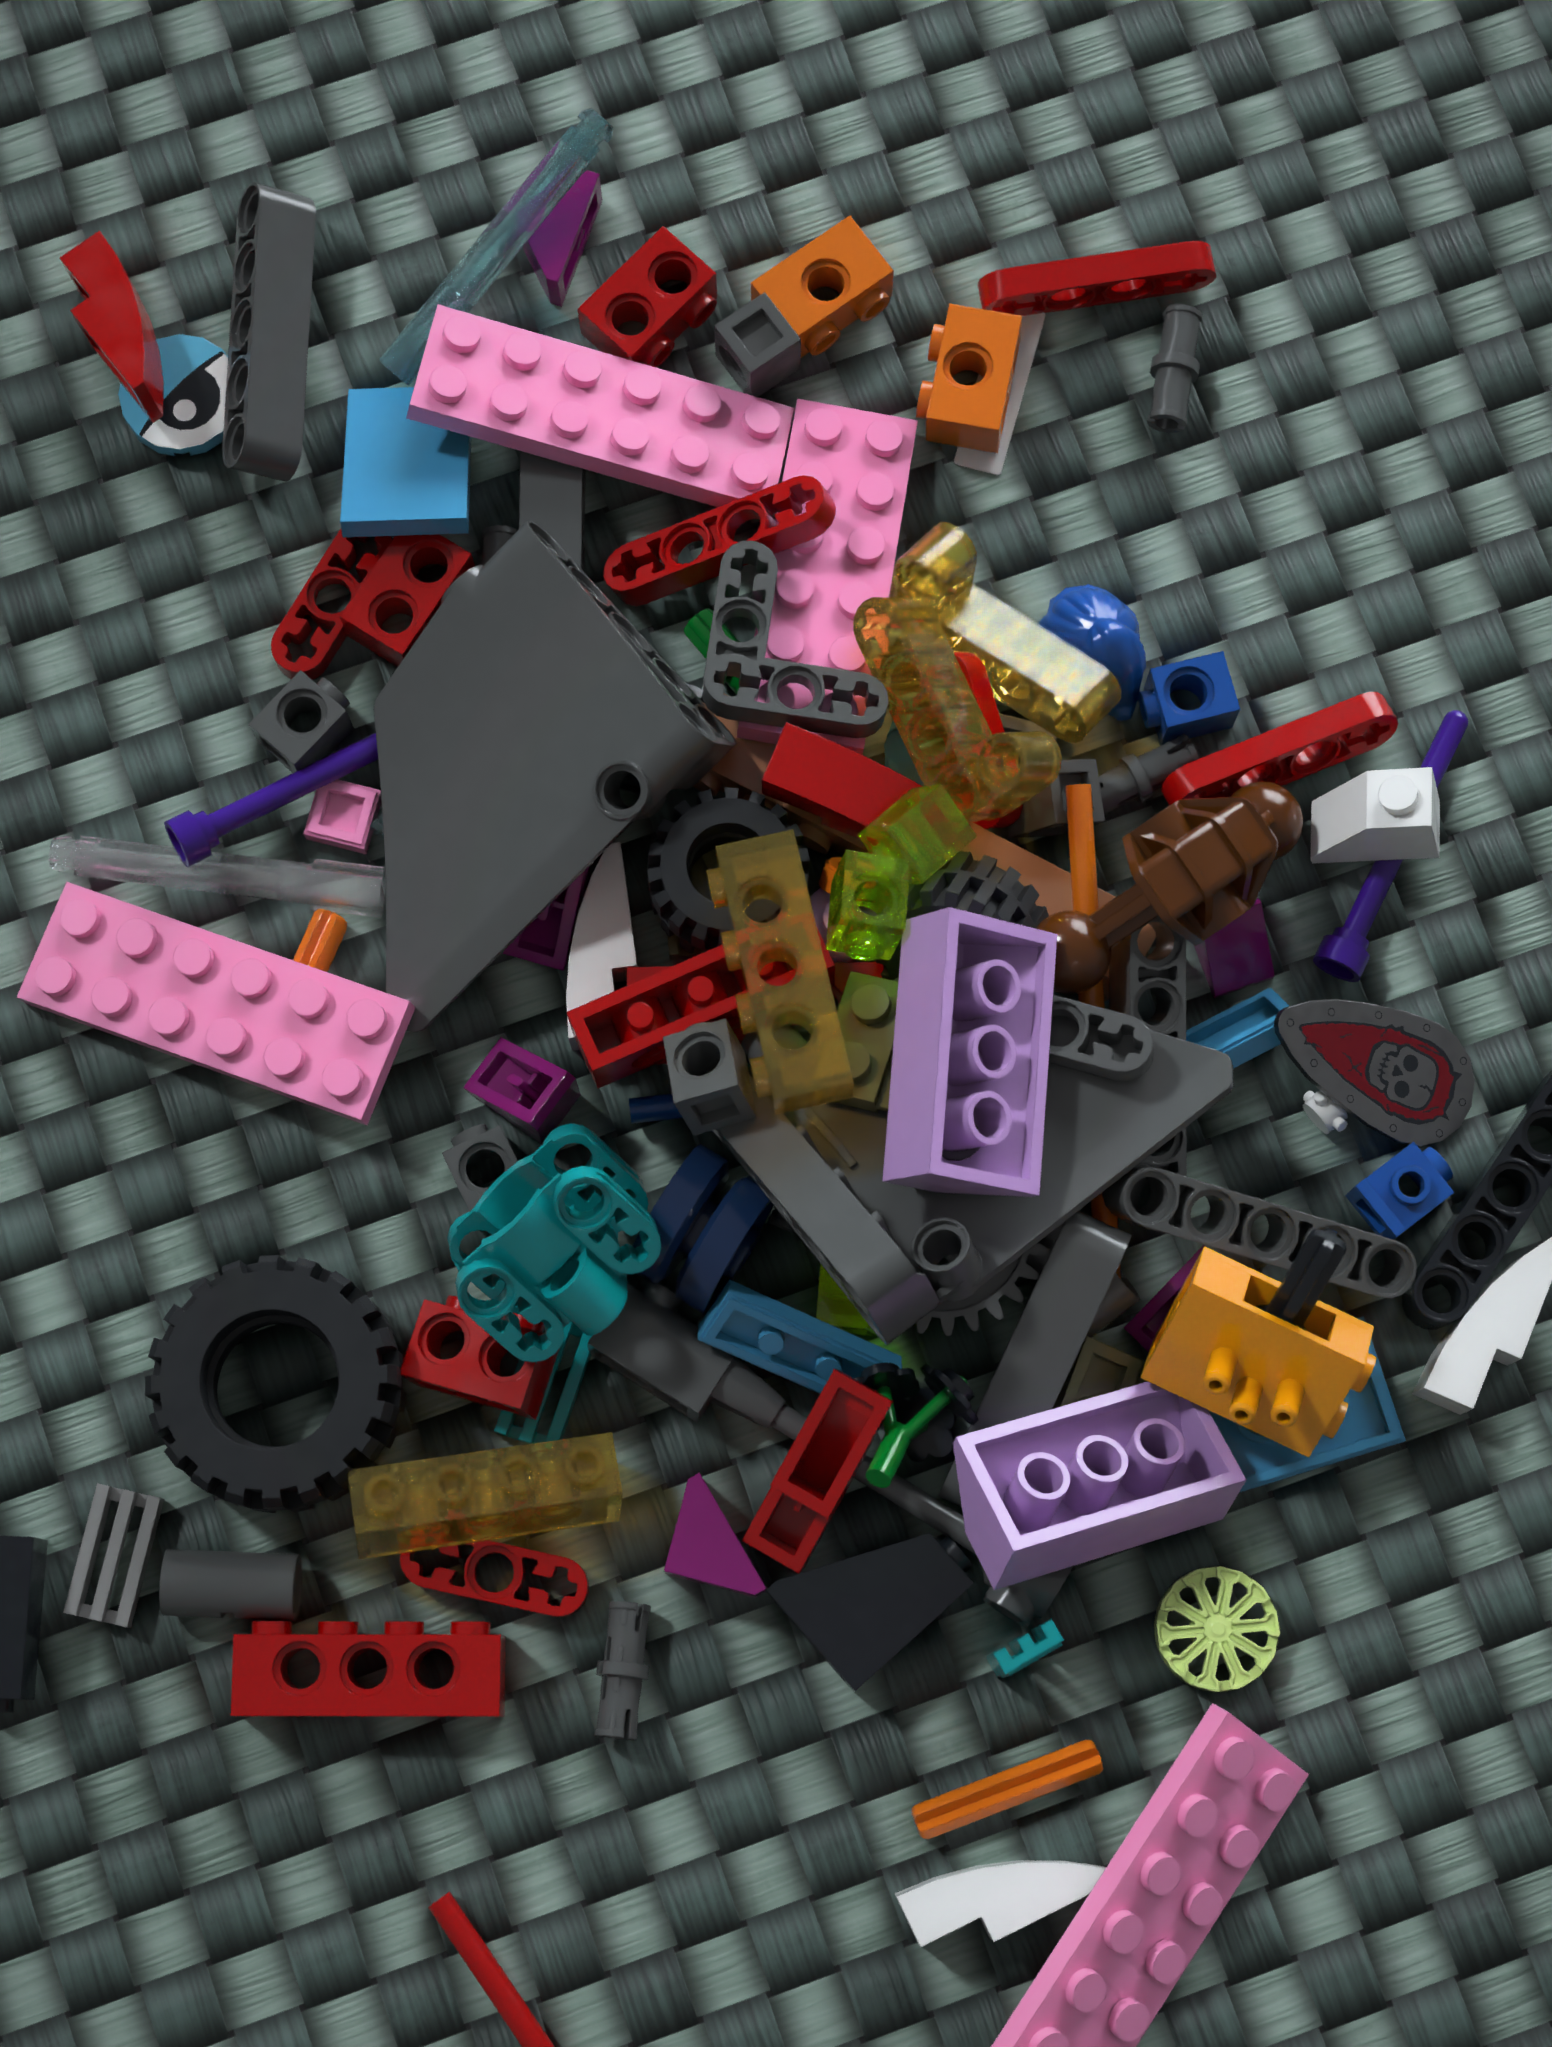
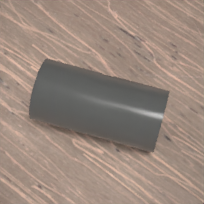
(231, 1582)

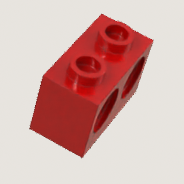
(636, 296)
(395, 590)
(476, 1368)

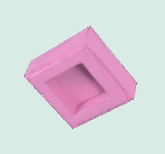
(343, 815)

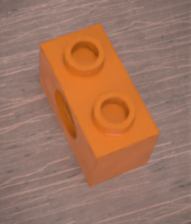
(838, 260)
(977, 412)

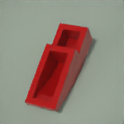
(116, 322)
(831, 781)
(817, 1471)

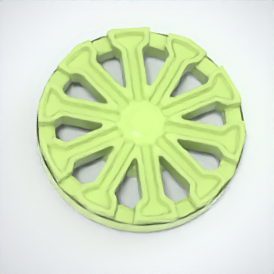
(1216, 1629)

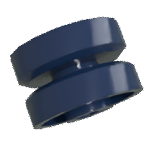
(709, 1233)

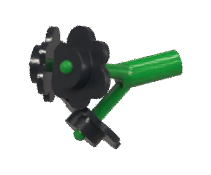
(919, 1422)

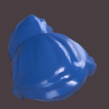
(1104, 631)

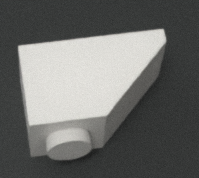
(1378, 818)

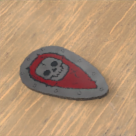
(1381, 1066)

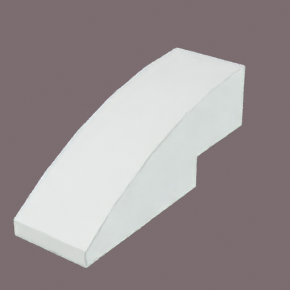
(602, 936)
(1491, 1329)
(999, 1894)

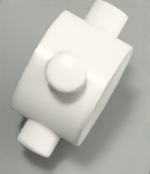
(1324, 1112)

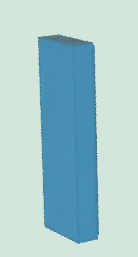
(785, 1339)

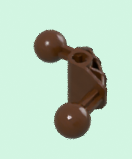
(1191, 867)

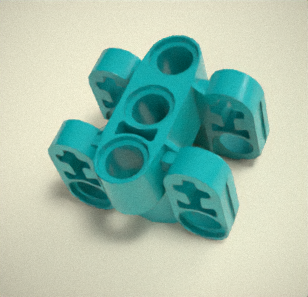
(554, 1245)

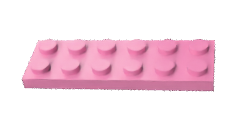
(597, 410)
(822, 582)
(217, 1002)
(1159, 1892)

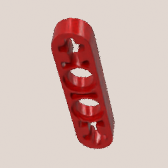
(1098, 279)
(717, 532)
(1288, 750)

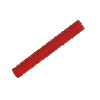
(489, 1973)

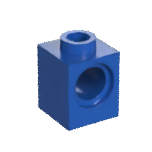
(1207, 679)

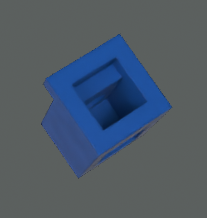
(1383, 1203)

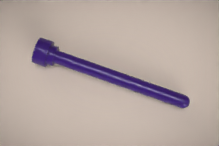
(198, 833)
(1345, 951)

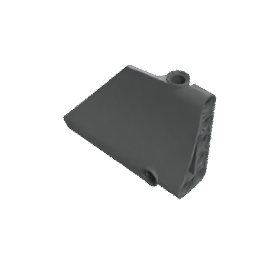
(511, 759)
(887, 1238)

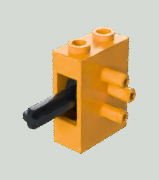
(1265, 1346)

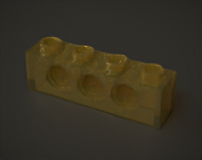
(773, 871)
(485, 1495)

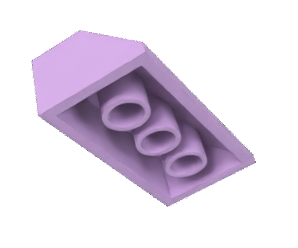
(970, 1055)
(1091, 1481)

